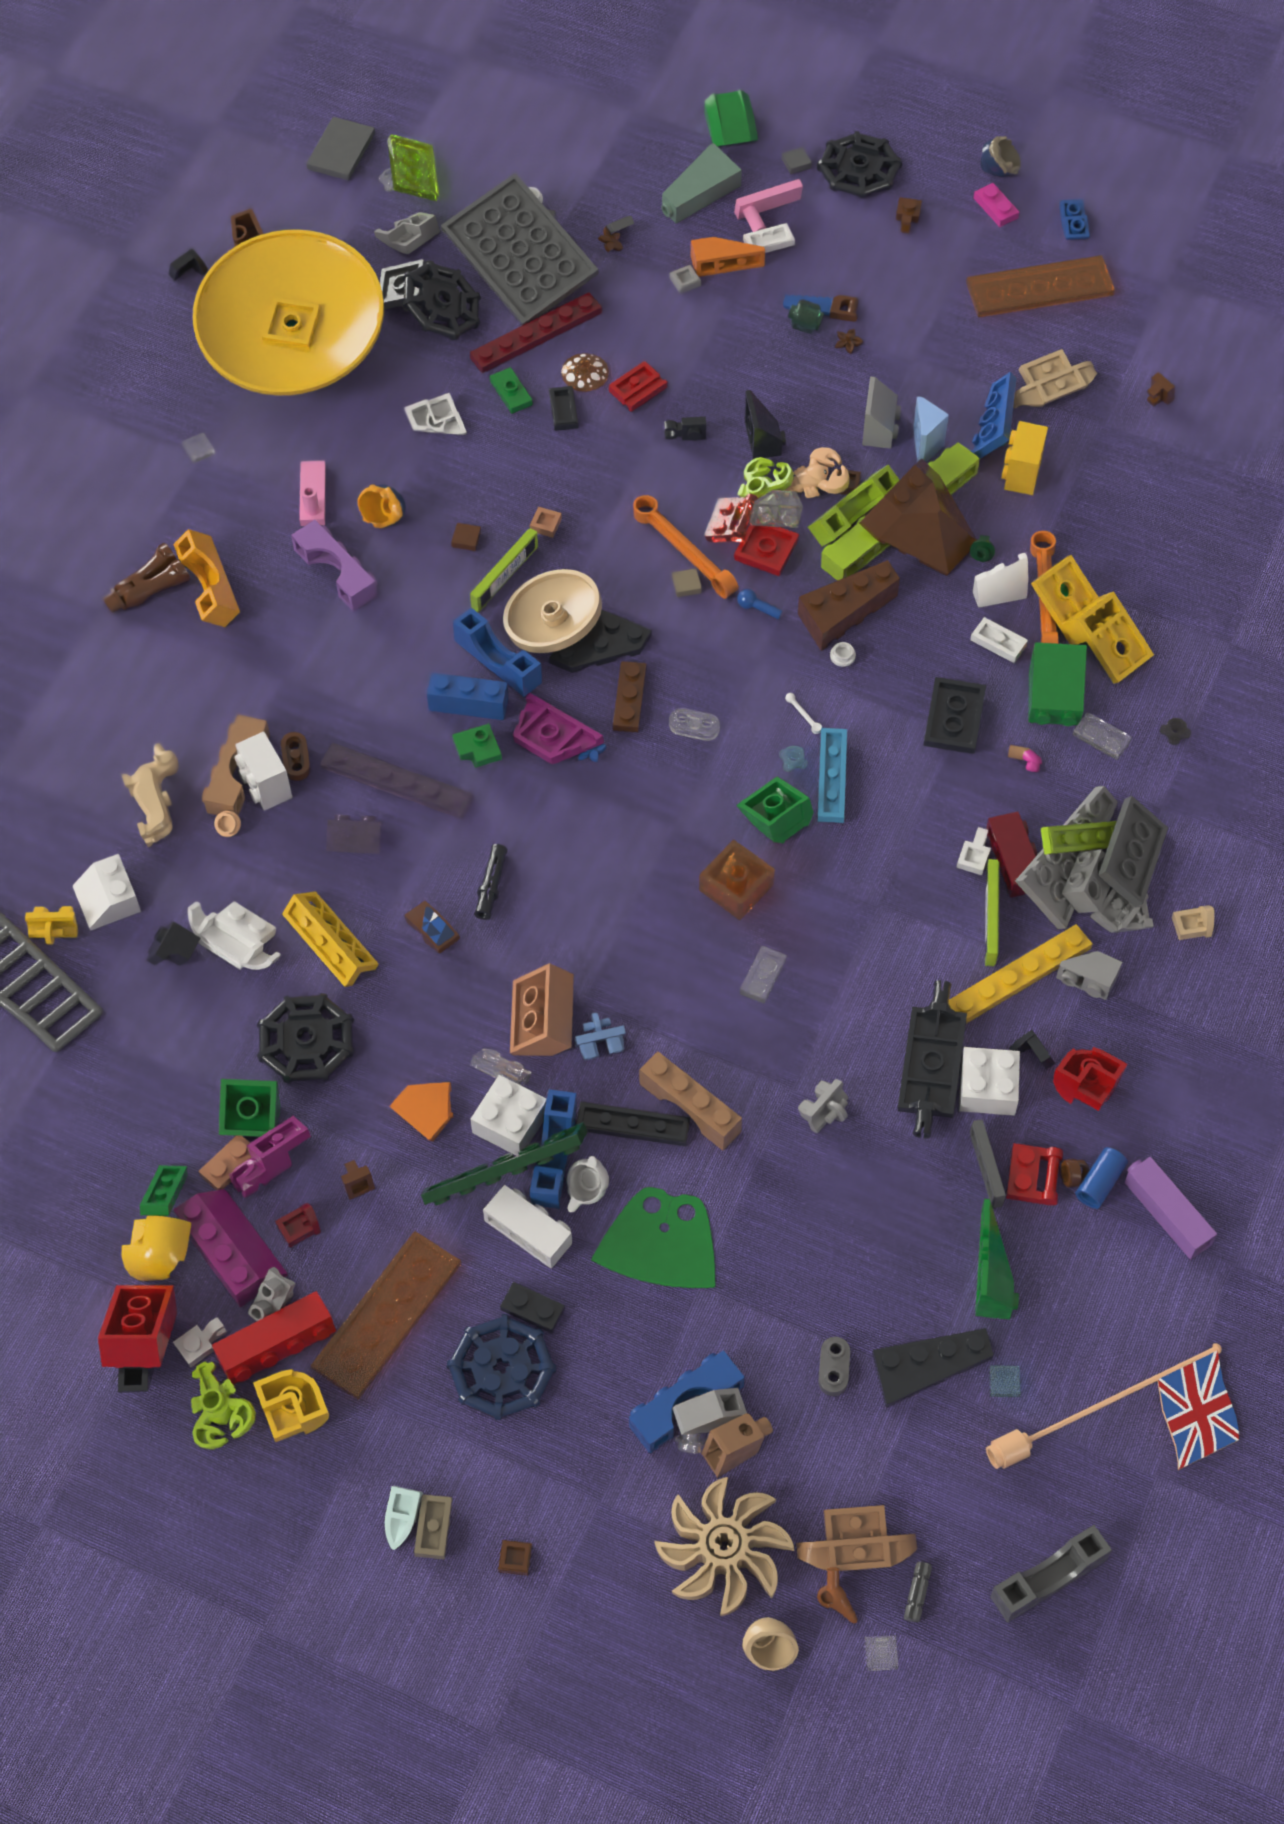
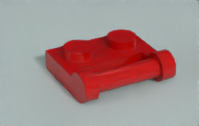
(1024, 1174)

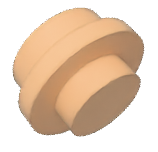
(227, 823)

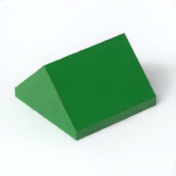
(248, 1107)

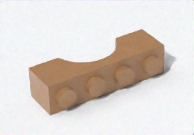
(224, 791)
(711, 1115)

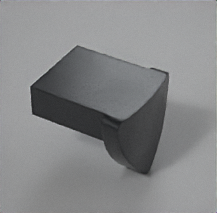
(186, 262)
(1030, 1041)

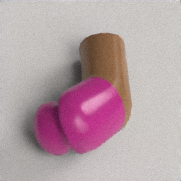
(1026, 754)

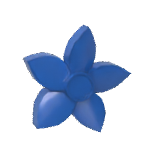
(592, 753)

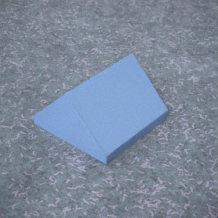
(929, 429)

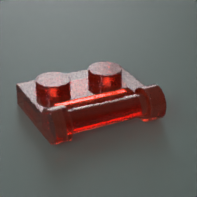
(725, 517)

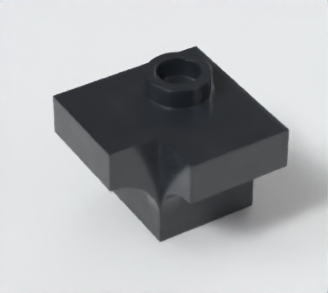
(172, 944)

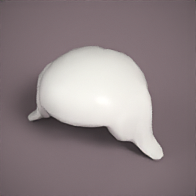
(586, 1182)

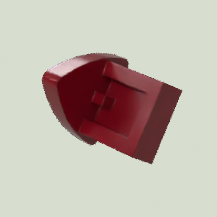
(298, 1225)

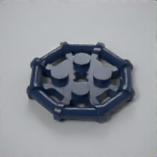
(516, 1374)

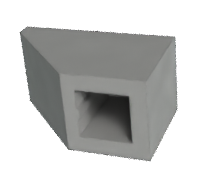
(1091, 973)
(709, 1411)

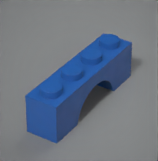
(476, 637)
(549, 1177)
(653, 1421)

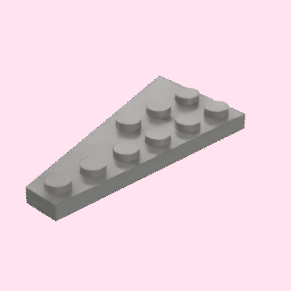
(1048, 873)

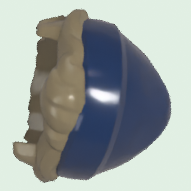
(1000, 157)

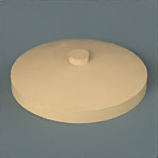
(552, 611)

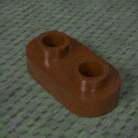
(297, 757)

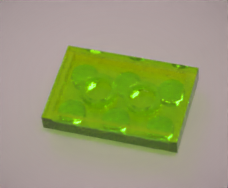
(413, 167)

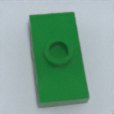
(511, 390)

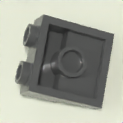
(393, 283)

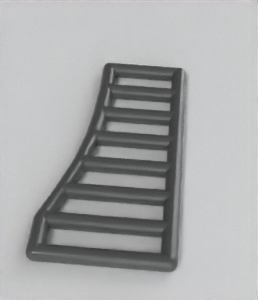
(60, 978)

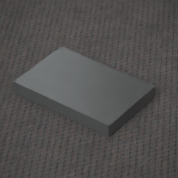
(340, 148)

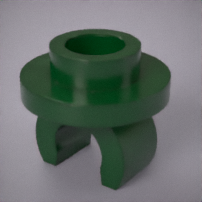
(982, 549)

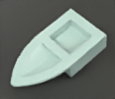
(401, 1514)

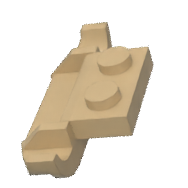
(1051, 379)

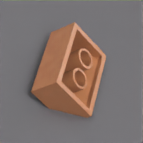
(542, 1012)

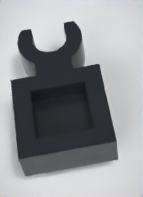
(689, 428)

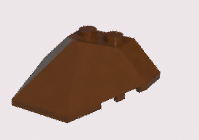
(922, 520)

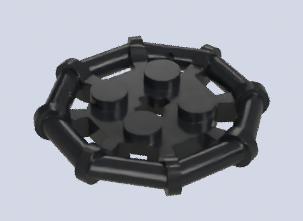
(863, 149)
(436, 309)
(310, 1051)

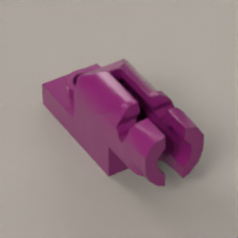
(268, 1156)

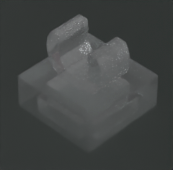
(881, 1653)

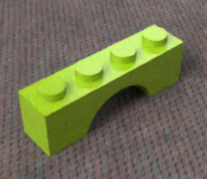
(853, 506)

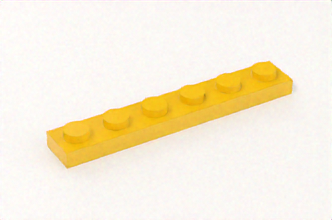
(1020, 973)

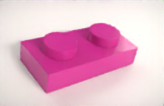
(996, 204)

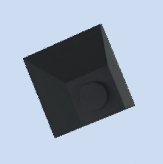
(762, 429)

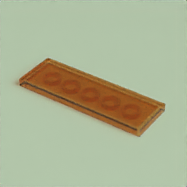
(1040, 286)
(386, 1315)

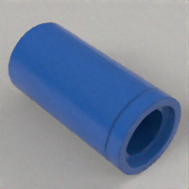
(1101, 1178)

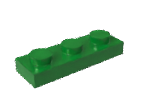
(163, 1190)

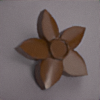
(610, 241)
(848, 340)

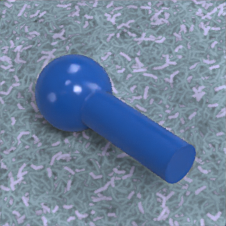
(748, 599)

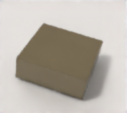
(686, 582)

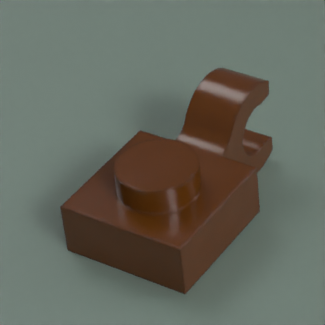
(907, 212)

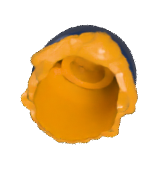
(381, 505)

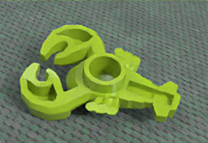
(761, 485)
(218, 1408)

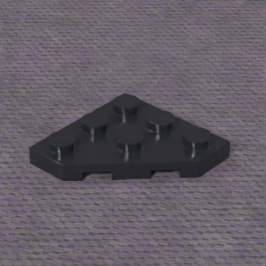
(606, 641)

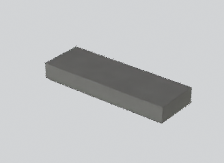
(987, 1163)

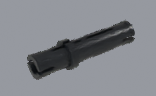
(484, 906)

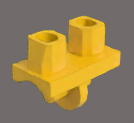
(51, 924)

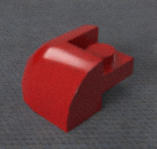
(1088, 1076)

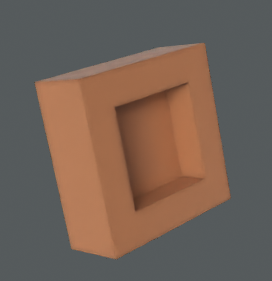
(546, 521)

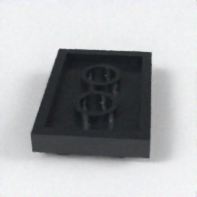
(954, 715)

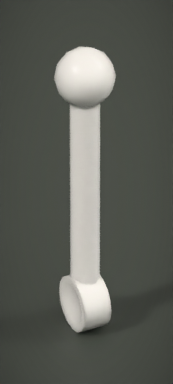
(816, 727)

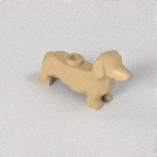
(147, 790)

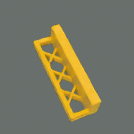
(325, 938)

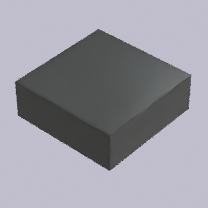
(796, 160)
(620, 224)

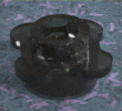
(1178, 725)

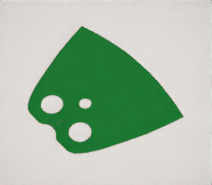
(669, 1258)

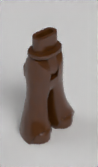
(155, 576)

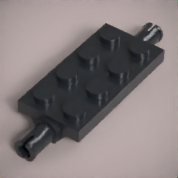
(932, 1061)

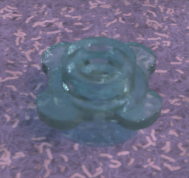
(793, 752)

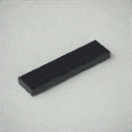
(634, 1123)

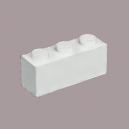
(528, 1225)

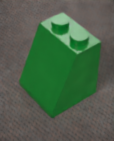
(1057, 684)

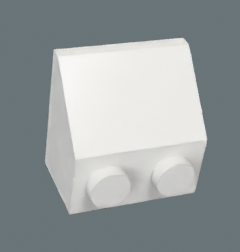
(106, 893)

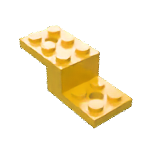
(1092, 619)

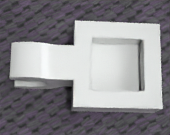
(975, 854)
(197, 1344)

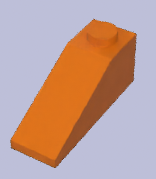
(722, 255)

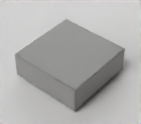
(685, 279)

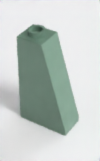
(701, 184)

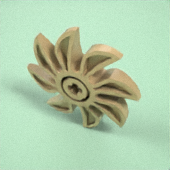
(724, 1561)

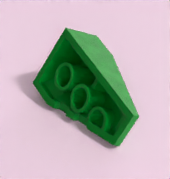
(994, 1280)

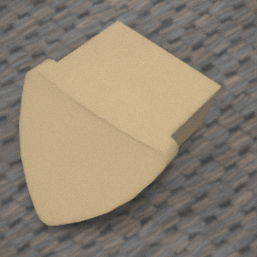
(1194, 922)

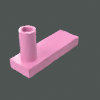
(753, 204)
(312, 492)

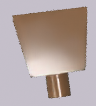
(735, 1442)

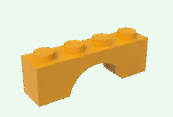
(199, 555)

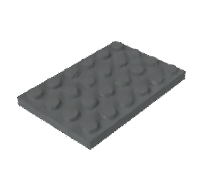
(519, 249)

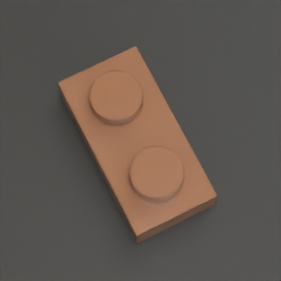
(217, 1170)

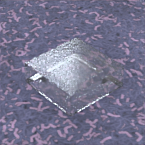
(198, 447)

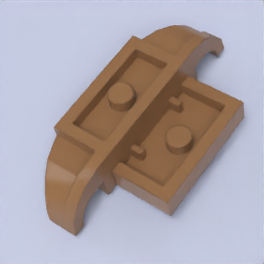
(857, 1541)

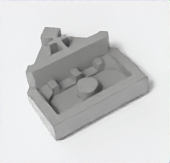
(1120, 915)

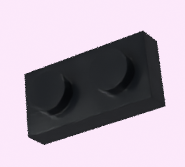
(532, 1307)

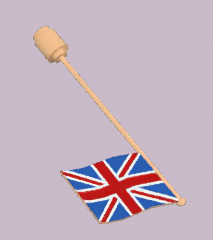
(1191, 1402)

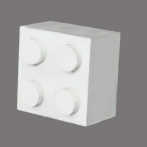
(262, 771)
(989, 1081)
(509, 1115)

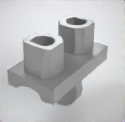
(828, 1106)
(272, 1295)

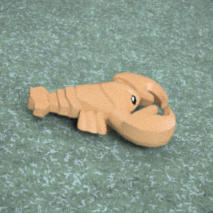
(815, 475)

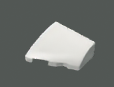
(435, 416)
(1002, 583)

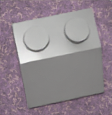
(880, 415)

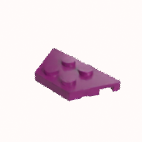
(552, 732)

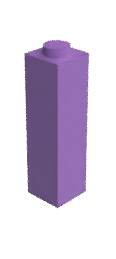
(1170, 1207)

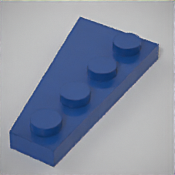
(998, 418)

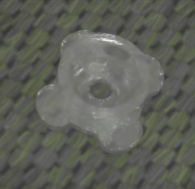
(386, 179)
(690, 1443)

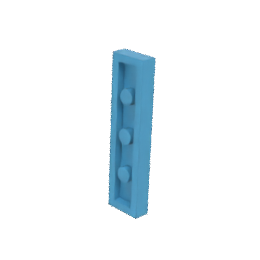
(832, 775)

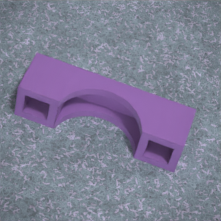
(316, 545)

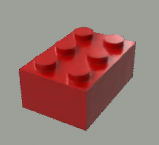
(137, 1326)

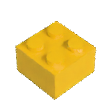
(1024, 457)

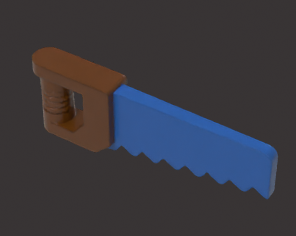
(828, 305)

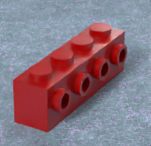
(274, 1338)

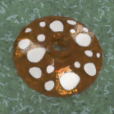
(585, 372)

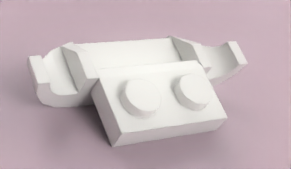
(234, 935)

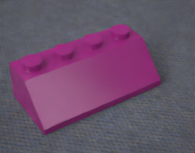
(228, 1243)

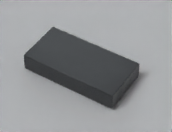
(563, 408)

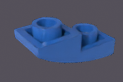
(1074, 219)

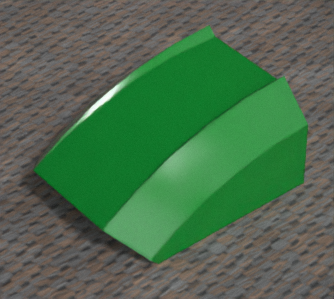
(730, 118)
(777, 810)

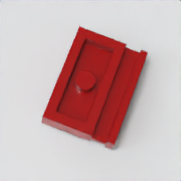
(637, 386)

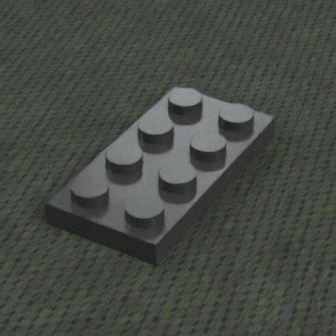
(1133, 851)

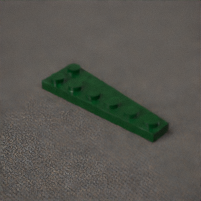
(464, 1183)

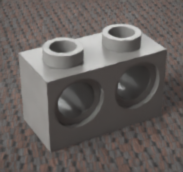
(1084, 887)

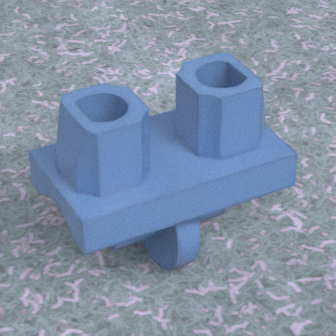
(612, 1036)

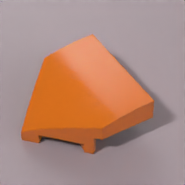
(425, 1107)

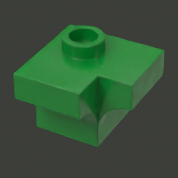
(477, 745)

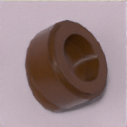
(1071, 1172)

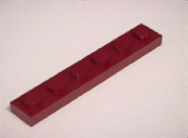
(535, 332)

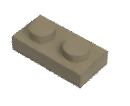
(433, 1526)

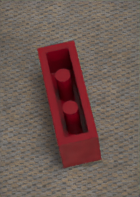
(1011, 848)

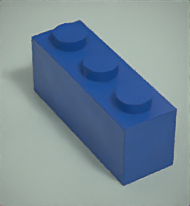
(467, 696)

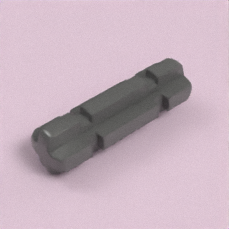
(917, 1592)

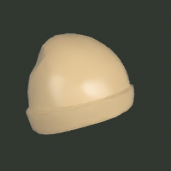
(770, 1644)

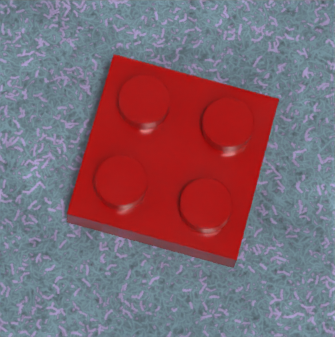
(767, 548)

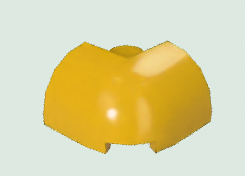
(156, 1247)
(291, 1403)

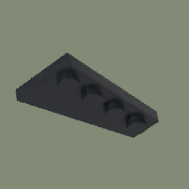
(920, 1364)

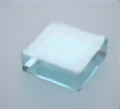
(1004, 1381)

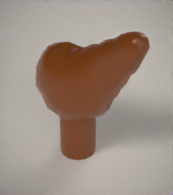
(835, 1597)

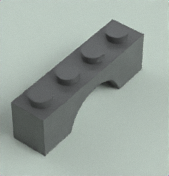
(1065, 1566)

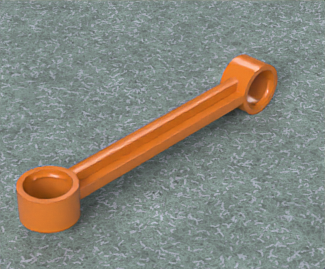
(1044, 563)
(722, 581)

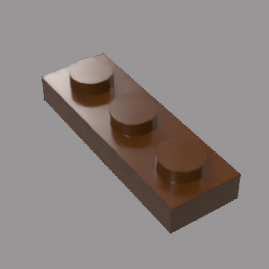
(629, 697)

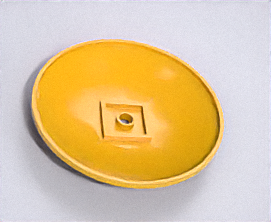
(279, 279)

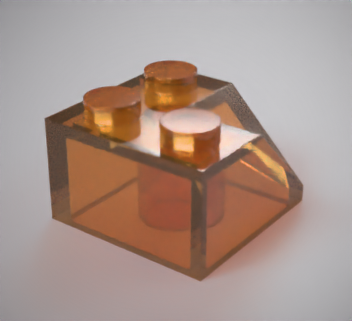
(736, 879)

